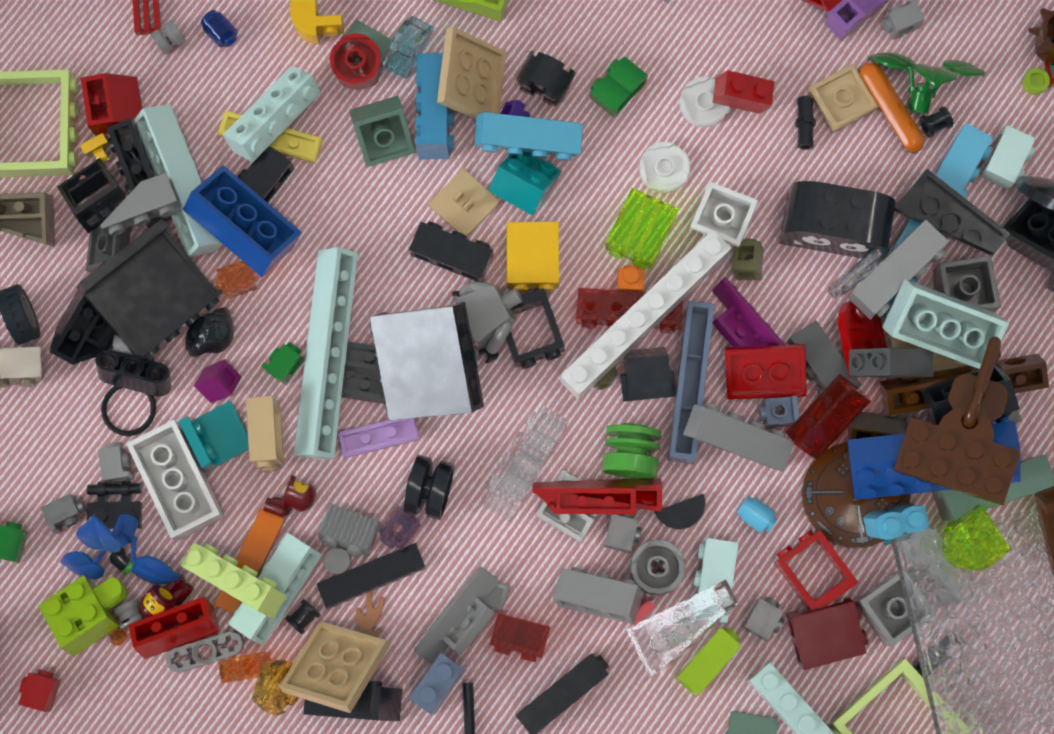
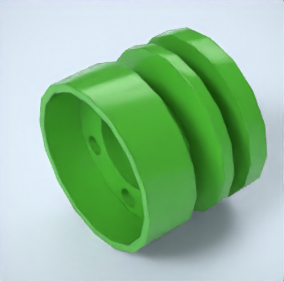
(631, 447)

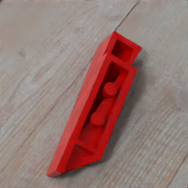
(601, 496)

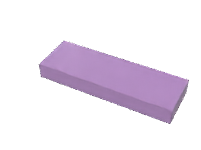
(377, 436)

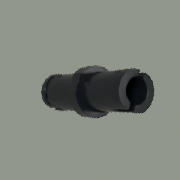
(805, 122)

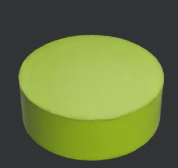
(1036, 81)

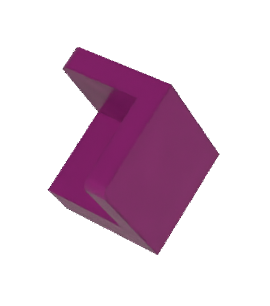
(217, 381)

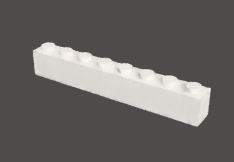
(645, 314)

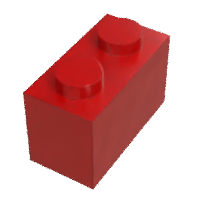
(743, 91)

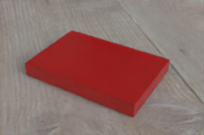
(766, 371)

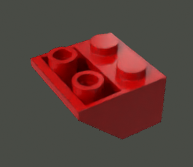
(110, 100)

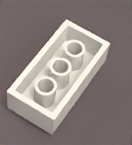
(175, 480)

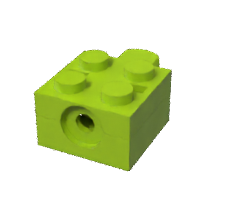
(82, 612)

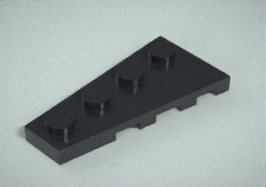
(951, 214)

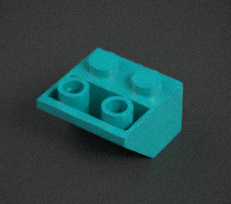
(524, 181)

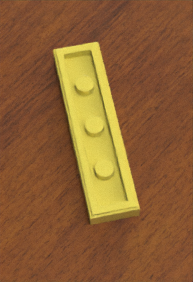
(288, 143)

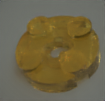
(266, 692)

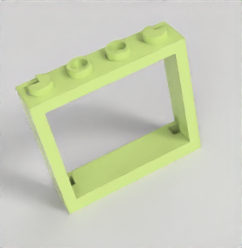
(68, 131)
(901, 668)

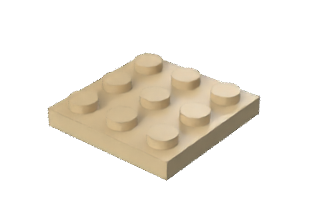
(471, 74)
(334, 666)

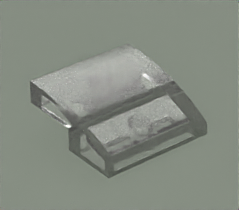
(855, 274)

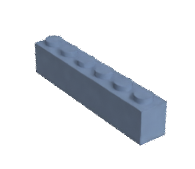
(690, 378)

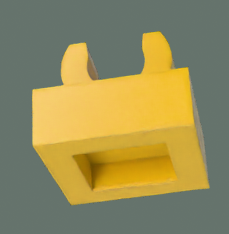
(96, 147)

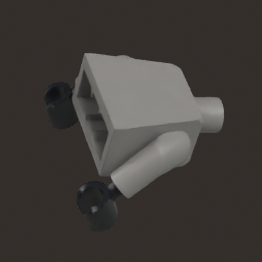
(489, 314)

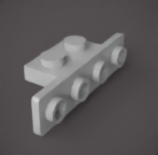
(461, 619)

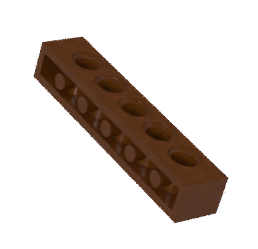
(905, 396)

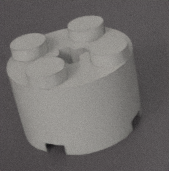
(655, 552)

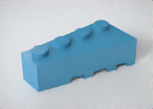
(433, 118)

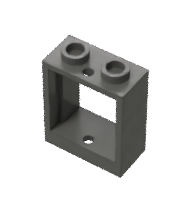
(890, 363)

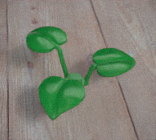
(923, 92)

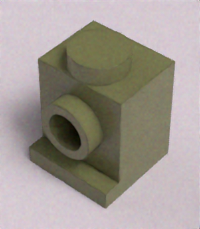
(741, 265)

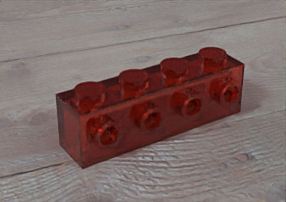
(608, 306)

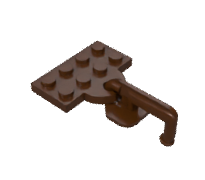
(961, 448)

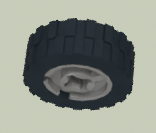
(18, 314)

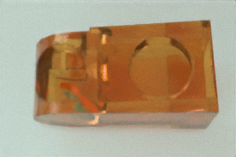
(242, 667)

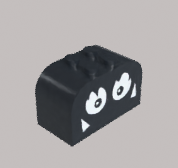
(837, 219)

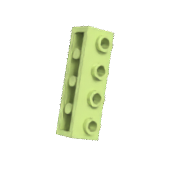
(235, 581)

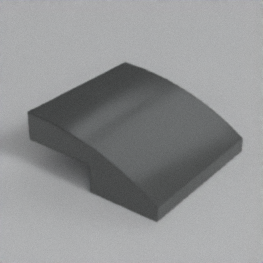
(362, 374)

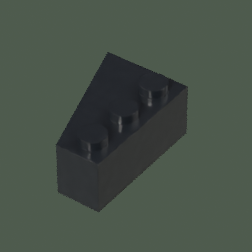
(374, 704)

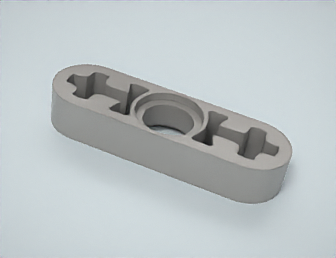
(184, 651)

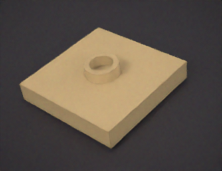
(843, 98)

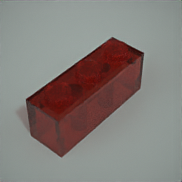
(828, 416)

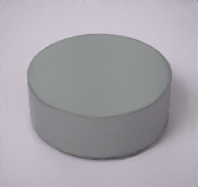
(337, 561)

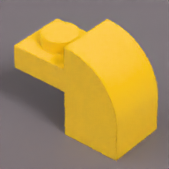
(311, 25)

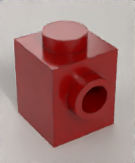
(39, 690)

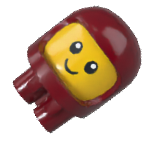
(297, 496)
(164, 598)

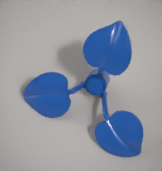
(98, 537)

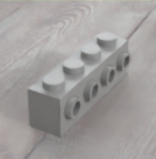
(903, 263)
(738, 437)

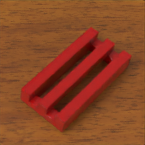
(137, 17)

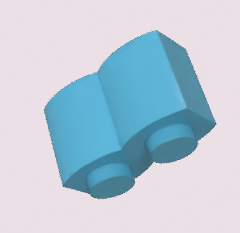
(896, 521)

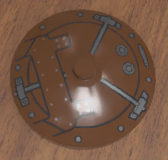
(831, 501)

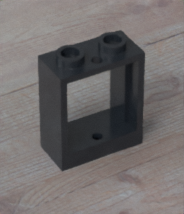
(100, 206)
(550, 351)

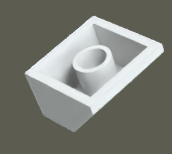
(725, 213)

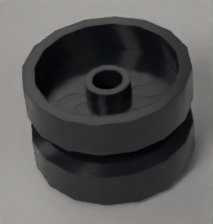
(428, 487)

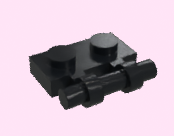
(109, 512)

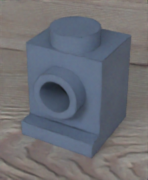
(771, 419)

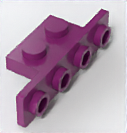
(741, 322)

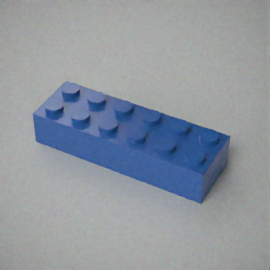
(875, 457)

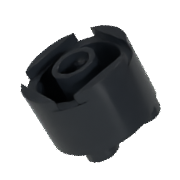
(545, 77)

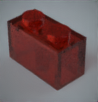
(519, 636)

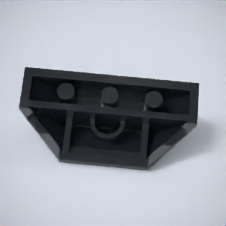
(81, 331)

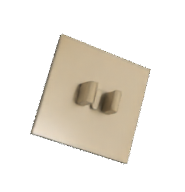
(464, 203)

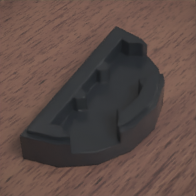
(682, 514)

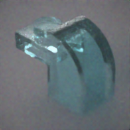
(408, 42)

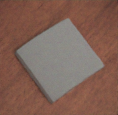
(572, 524)

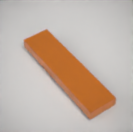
(254, 552)

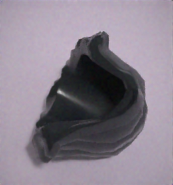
(210, 333)

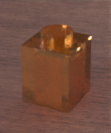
(235, 279)

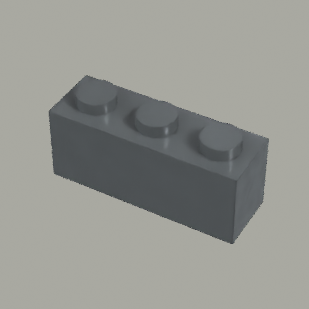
(822, 357)

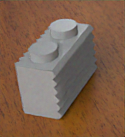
(348, 530)

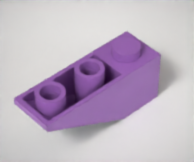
(850, 15)

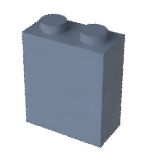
(437, 684)

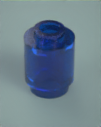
(219, 28)

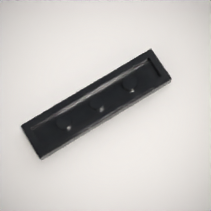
(371, 576)

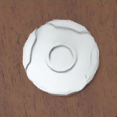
(697, 103)
(664, 167)

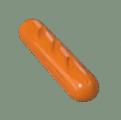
(892, 107)

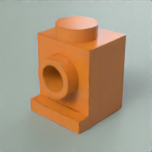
(630, 278)

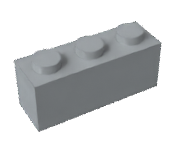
(598, 595)

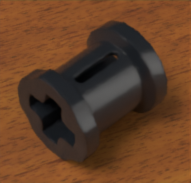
(936, 122)
(302, 616)

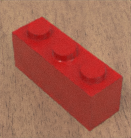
(174, 628)

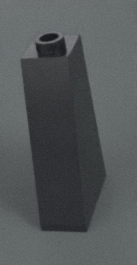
(563, 693)

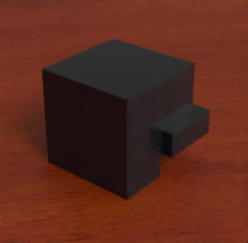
(647, 375)

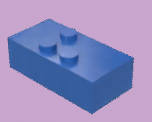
(242, 220)

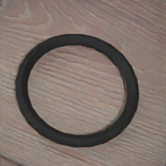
(124, 432)

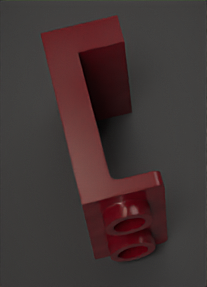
(827, 634)

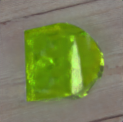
(973, 541)

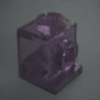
(409, 526)

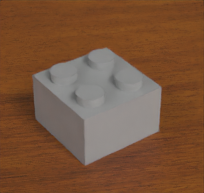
(886, 610)

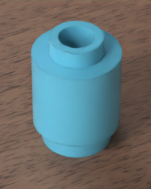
(757, 514)

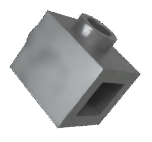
(622, 533)
(764, 619)

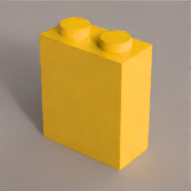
(533, 256)

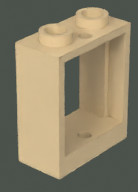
(265, 433)

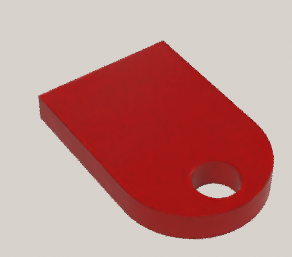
(859, 331)

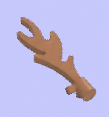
(368, 622)

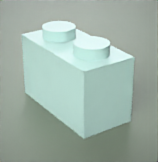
(1008, 158)

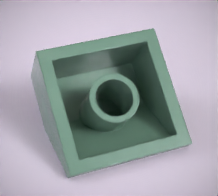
(382, 131)

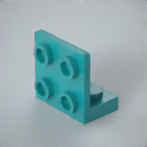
(216, 436)

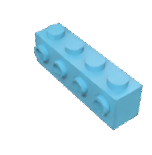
(528, 134)

